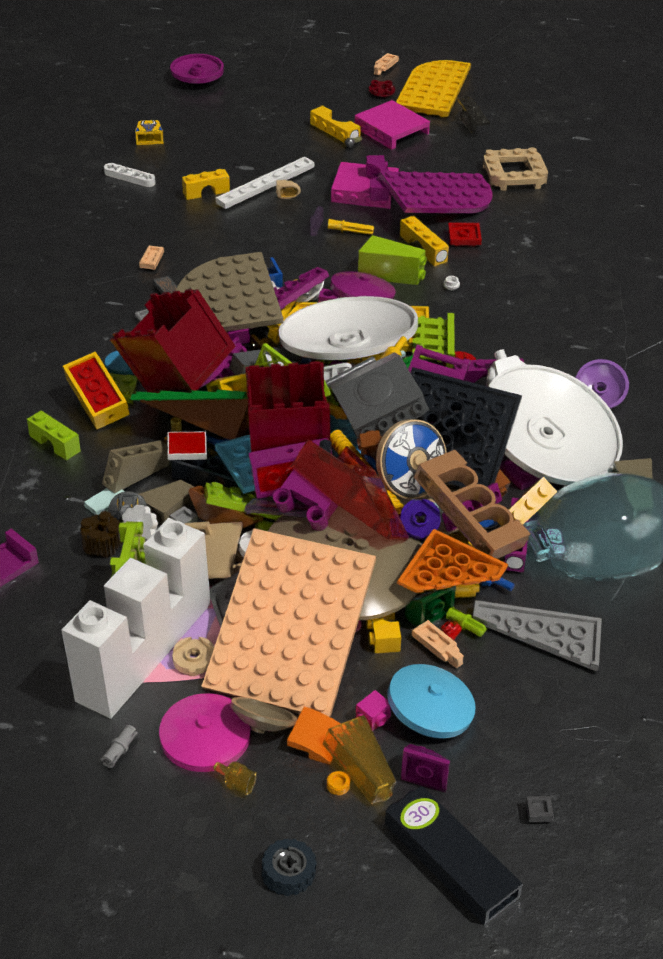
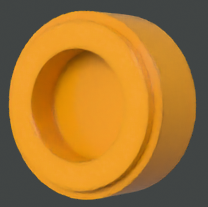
(338, 783)

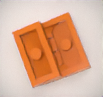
(310, 733)

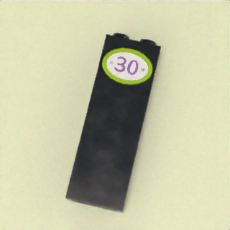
(453, 854)

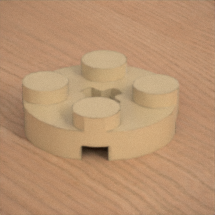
(187, 664)

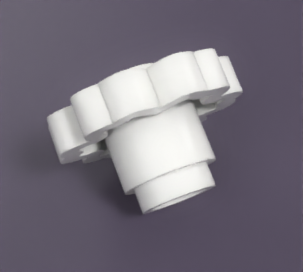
(142, 514)

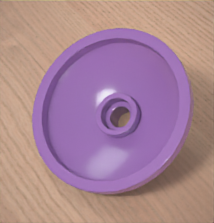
(607, 376)

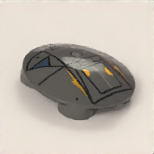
(123, 501)

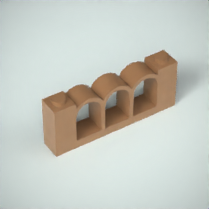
(452, 466)

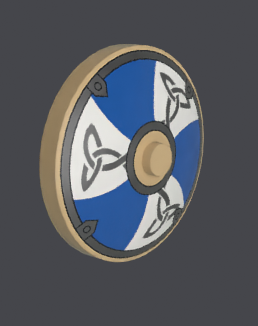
(402, 451)

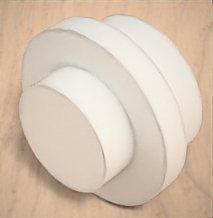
(451, 283)

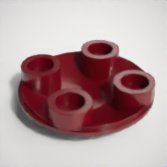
(381, 88)

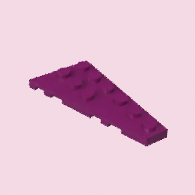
(294, 289)

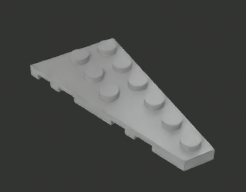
(555, 632)

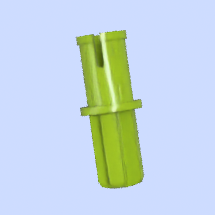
(466, 621)

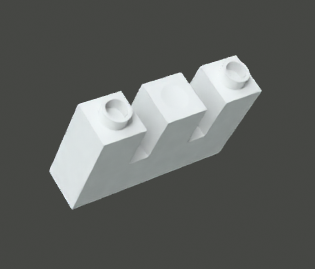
(145, 616)

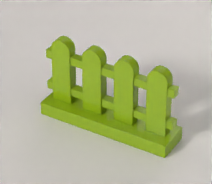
(436, 336)

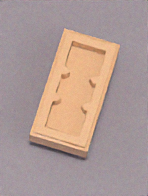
(151, 257)

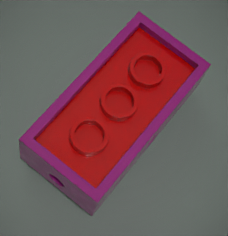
(272, 467)

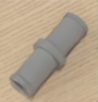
(119, 746)

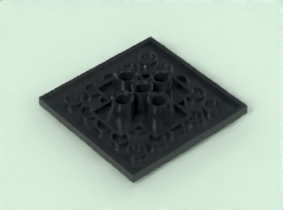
(481, 410)

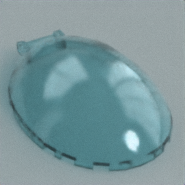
(601, 527)

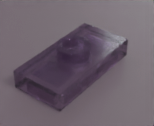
(316, 221)

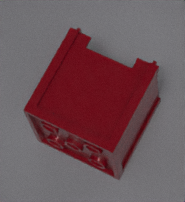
(174, 343)
(286, 405)

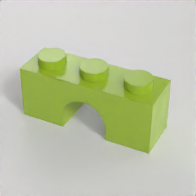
(44, 428)

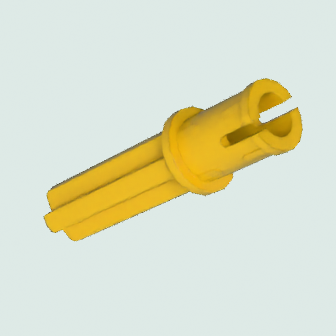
(351, 227)

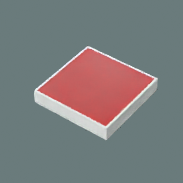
(187, 446)

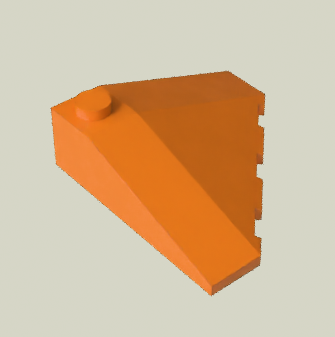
(449, 563)

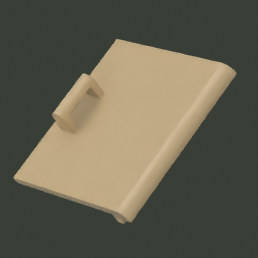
(221, 546)

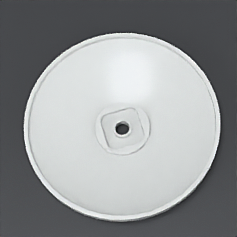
(347, 327)
(580, 425)

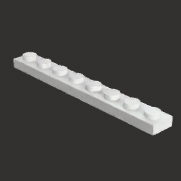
(264, 182)

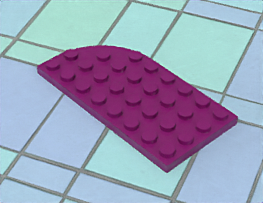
(438, 191)

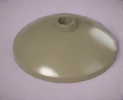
(262, 715)

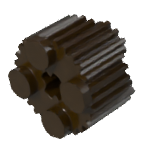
(100, 534)

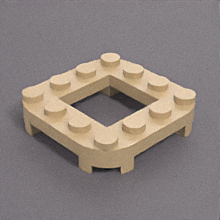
(531, 158)

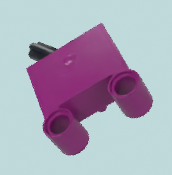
(302, 490)

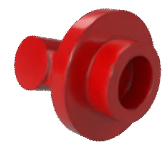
(451, 629)

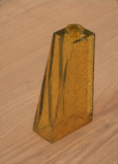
(361, 758)

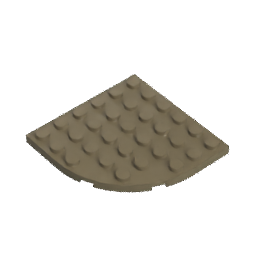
(236, 291)

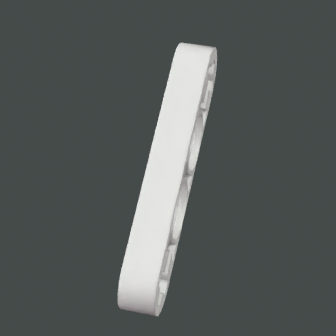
(129, 174)

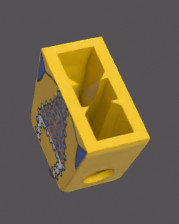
(149, 132)

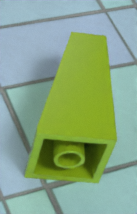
(392, 261)

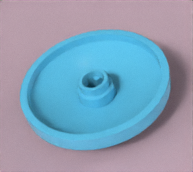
(431, 701)

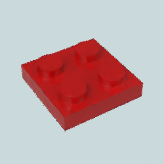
(464, 234)

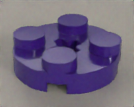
(418, 508)

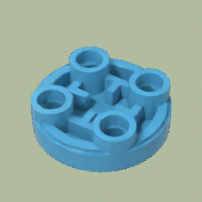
(116, 364)

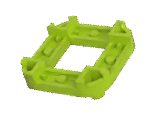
(133, 545)

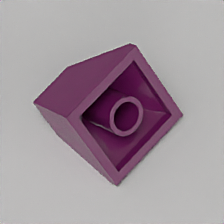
(425, 768)

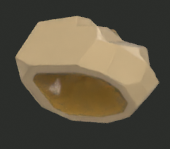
(287, 189)

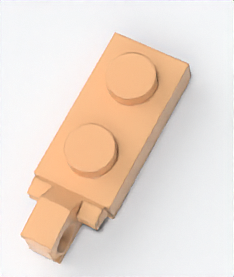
(385, 63)
(438, 643)

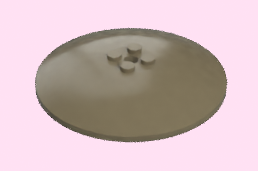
(392, 556)

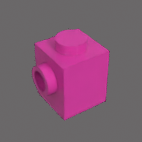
(375, 709)

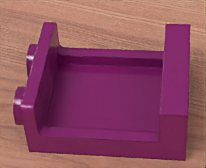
(15, 556)

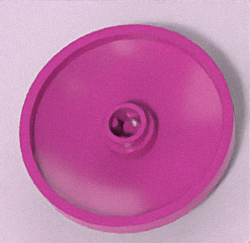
(203, 732)

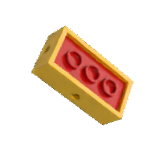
(96, 390)

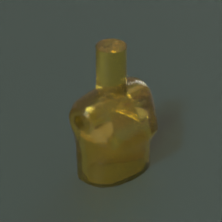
(237, 776)

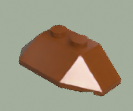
(218, 514)

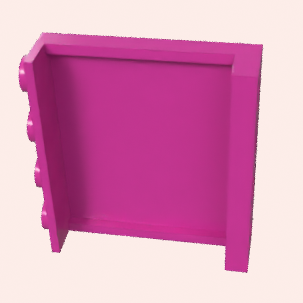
(390, 122)
(353, 186)

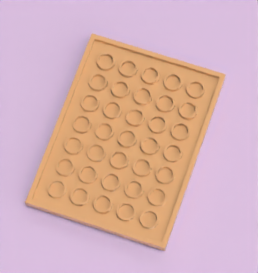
(290, 623)

